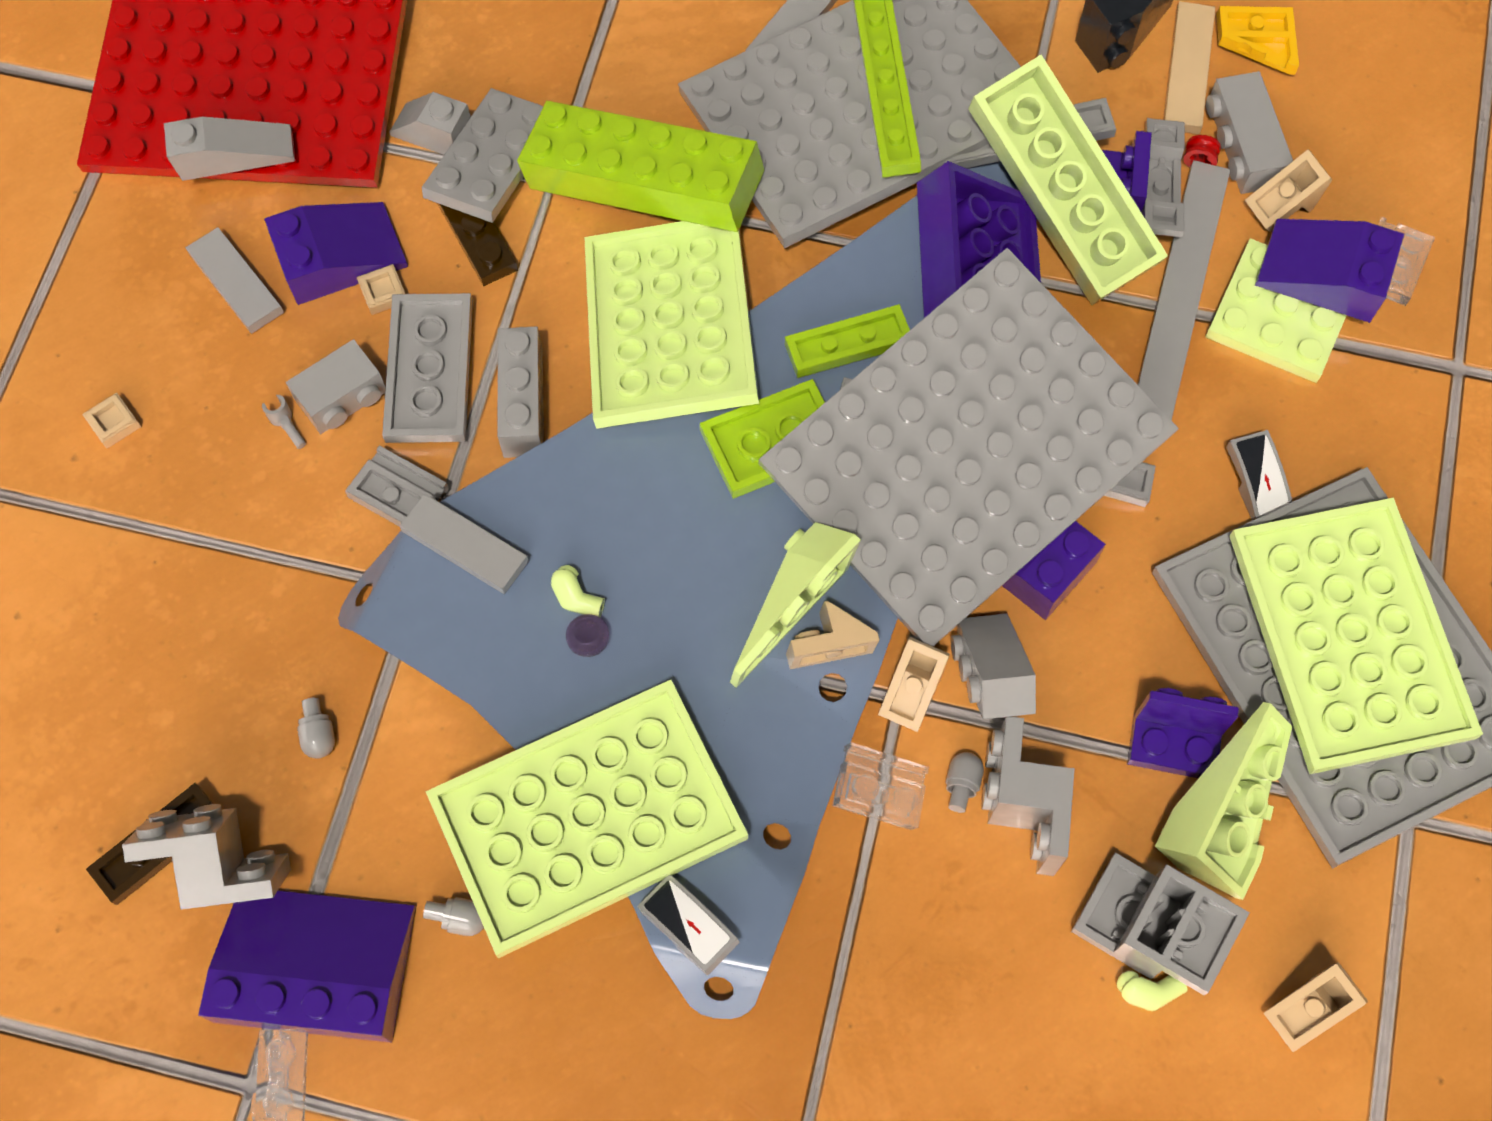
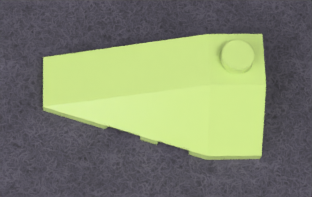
(808, 571)
(1221, 816)

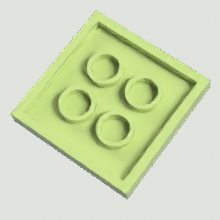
(1272, 324)

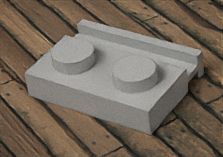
(393, 486)

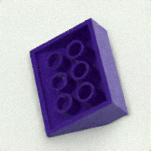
(966, 226)
(311, 965)

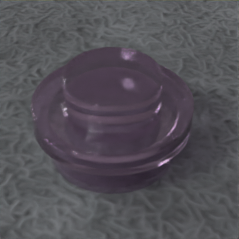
(587, 635)

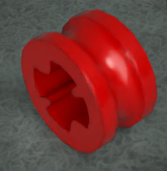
(1202, 149)

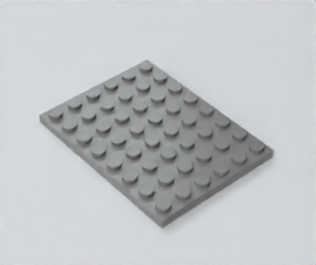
(813, 113)
(968, 446)
(1355, 804)

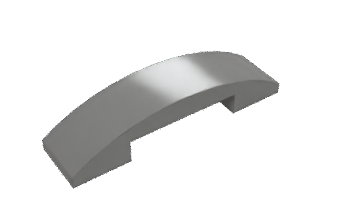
(1163, 201)

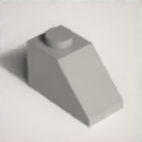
(431, 122)

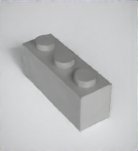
(1248, 130)
(520, 390)
(994, 666)

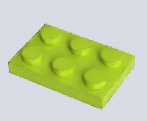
(750, 431)

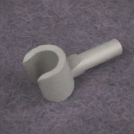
(282, 418)

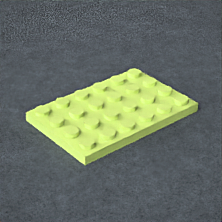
(667, 323)
(1354, 636)
(585, 817)

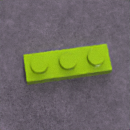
(845, 341)

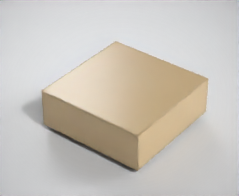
(379, 287)
(111, 420)

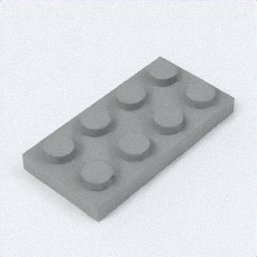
(482, 161)
(428, 368)

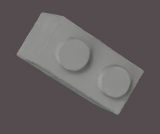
(337, 387)

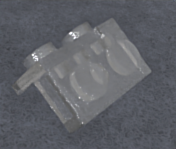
(281, 1075)

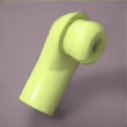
(570, 595)
(1149, 994)

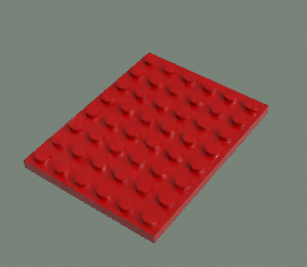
(270, 61)

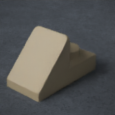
(1293, 187)
(842, 639)
(914, 684)
(1315, 1006)

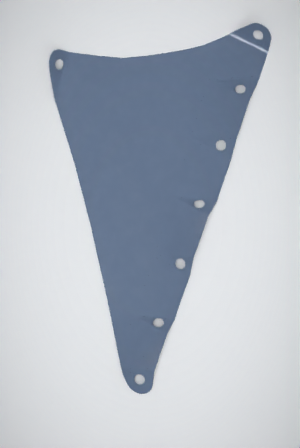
(681, 591)

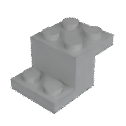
(1029, 796)
(208, 857)
(1160, 923)

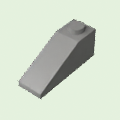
(223, 146)

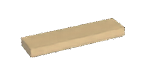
(1189, 65)

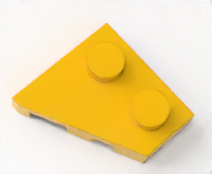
(1260, 34)

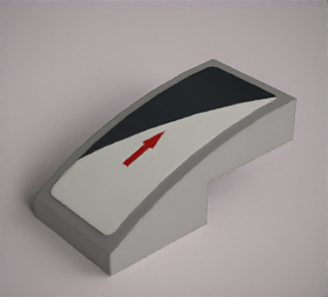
(1261, 473)
(688, 924)

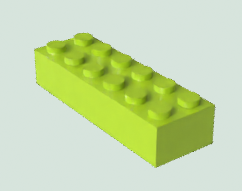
(642, 165)

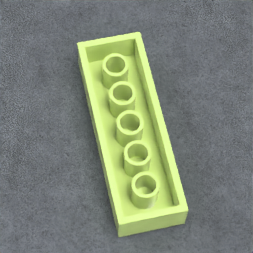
(1066, 180)

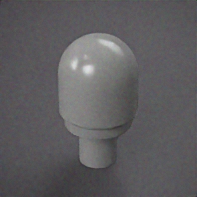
(315, 730)
(963, 780)
(457, 916)

